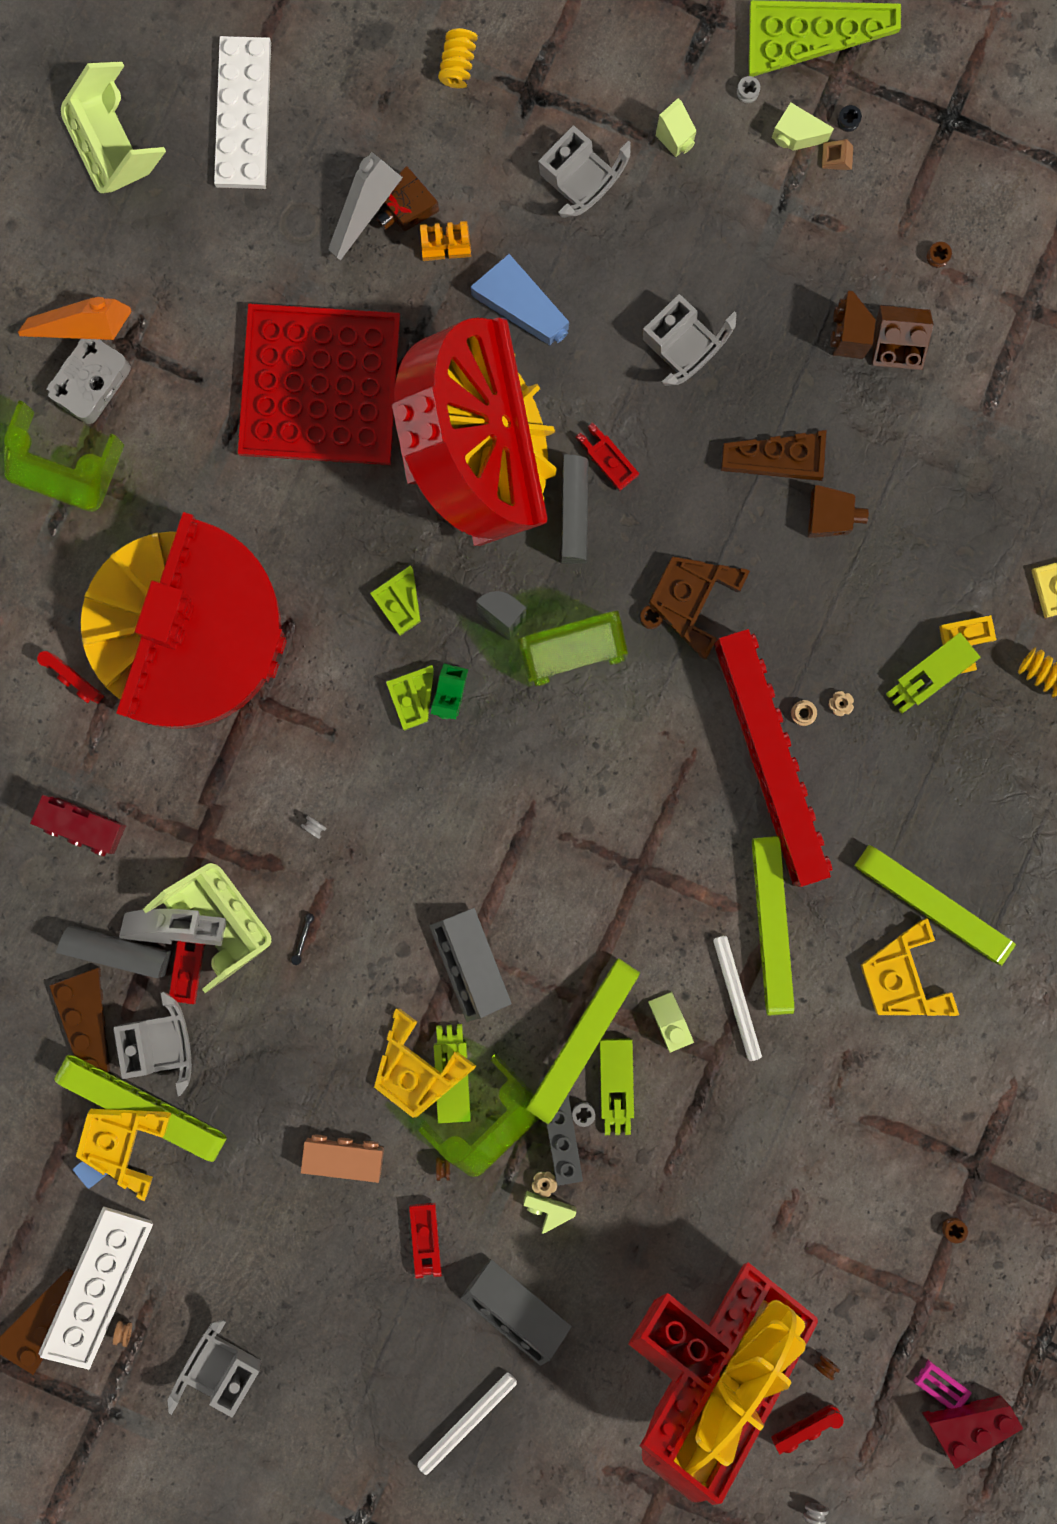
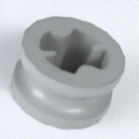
(750, 96)
(313, 827)
(589, 1119)
(815, 1513)

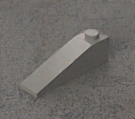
(367, 194)

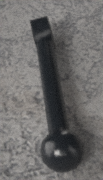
(296, 959)

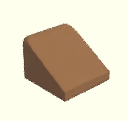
(837, 155)

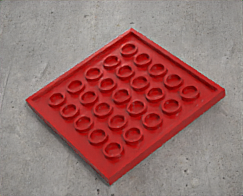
(319, 384)

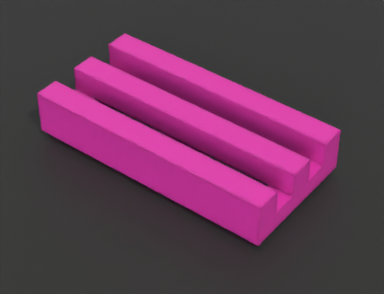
(925, 1373)

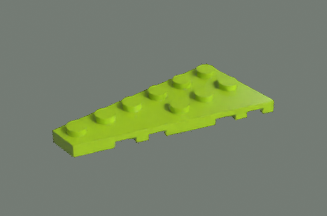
(801, 30)

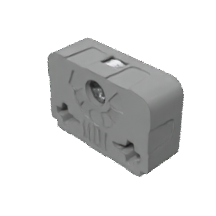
(81, 375)

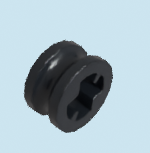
(855, 112)

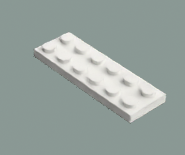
(242, 112)
(95, 1288)

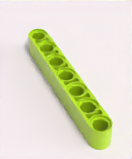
(935, 905)
(773, 926)
(583, 1041)
(118, 1095)

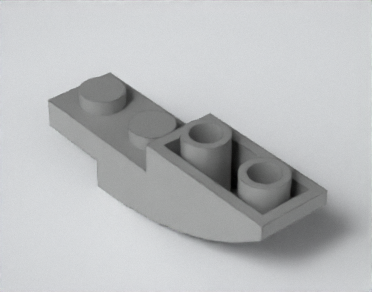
(173, 924)

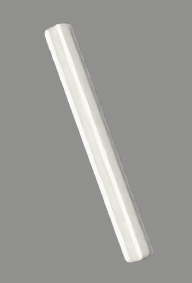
(737, 998)
(467, 1423)

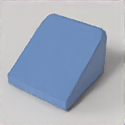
(87, 1174)

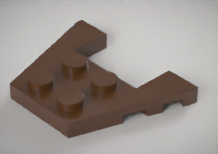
(684, 592)

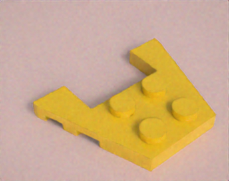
(895, 981)
(410, 1079)
(109, 1142)

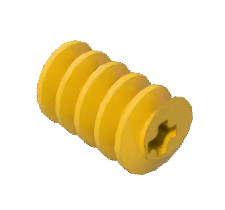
(456, 57)
(1041, 669)

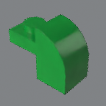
(449, 692)

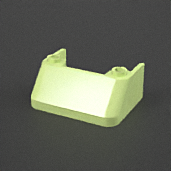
(98, 133)
(216, 896)

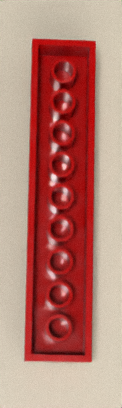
(772, 758)

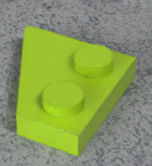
(399, 601)
(412, 696)

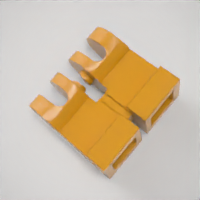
(434, 242)

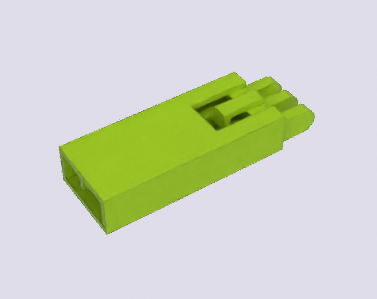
(940, 667)
(616, 1076)
(454, 1104)

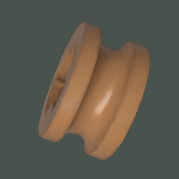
(122, 1333)

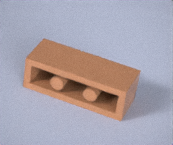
(342, 1158)

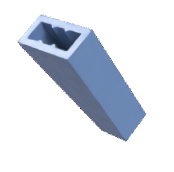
(521, 301)

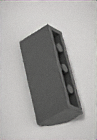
(574, 510)
(502, 612)
(114, 952)
(470, 965)
(516, 1312)

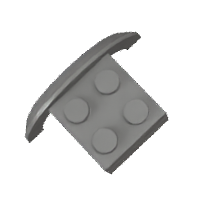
(579, 172)
(684, 340)
(156, 1045)
(217, 1371)

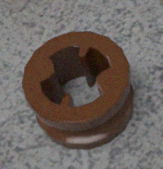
(936, 261)
(648, 624)
(442, 1169)
(963, 1233)
(827, 1367)

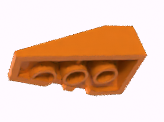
(82, 320)

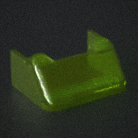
(77, 487)
(572, 647)
(498, 1138)

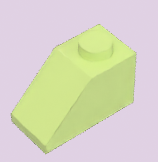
(676, 129)
(800, 129)
(670, 1022)

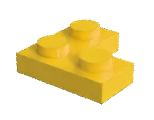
(974, 630)

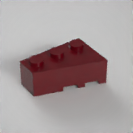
(78, 825)
(972, 1428)

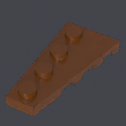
(788, 457)
(83, 1018)
(26, 1335)

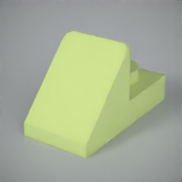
(556, 1211)

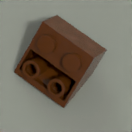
(854, 328)
(902, 337)

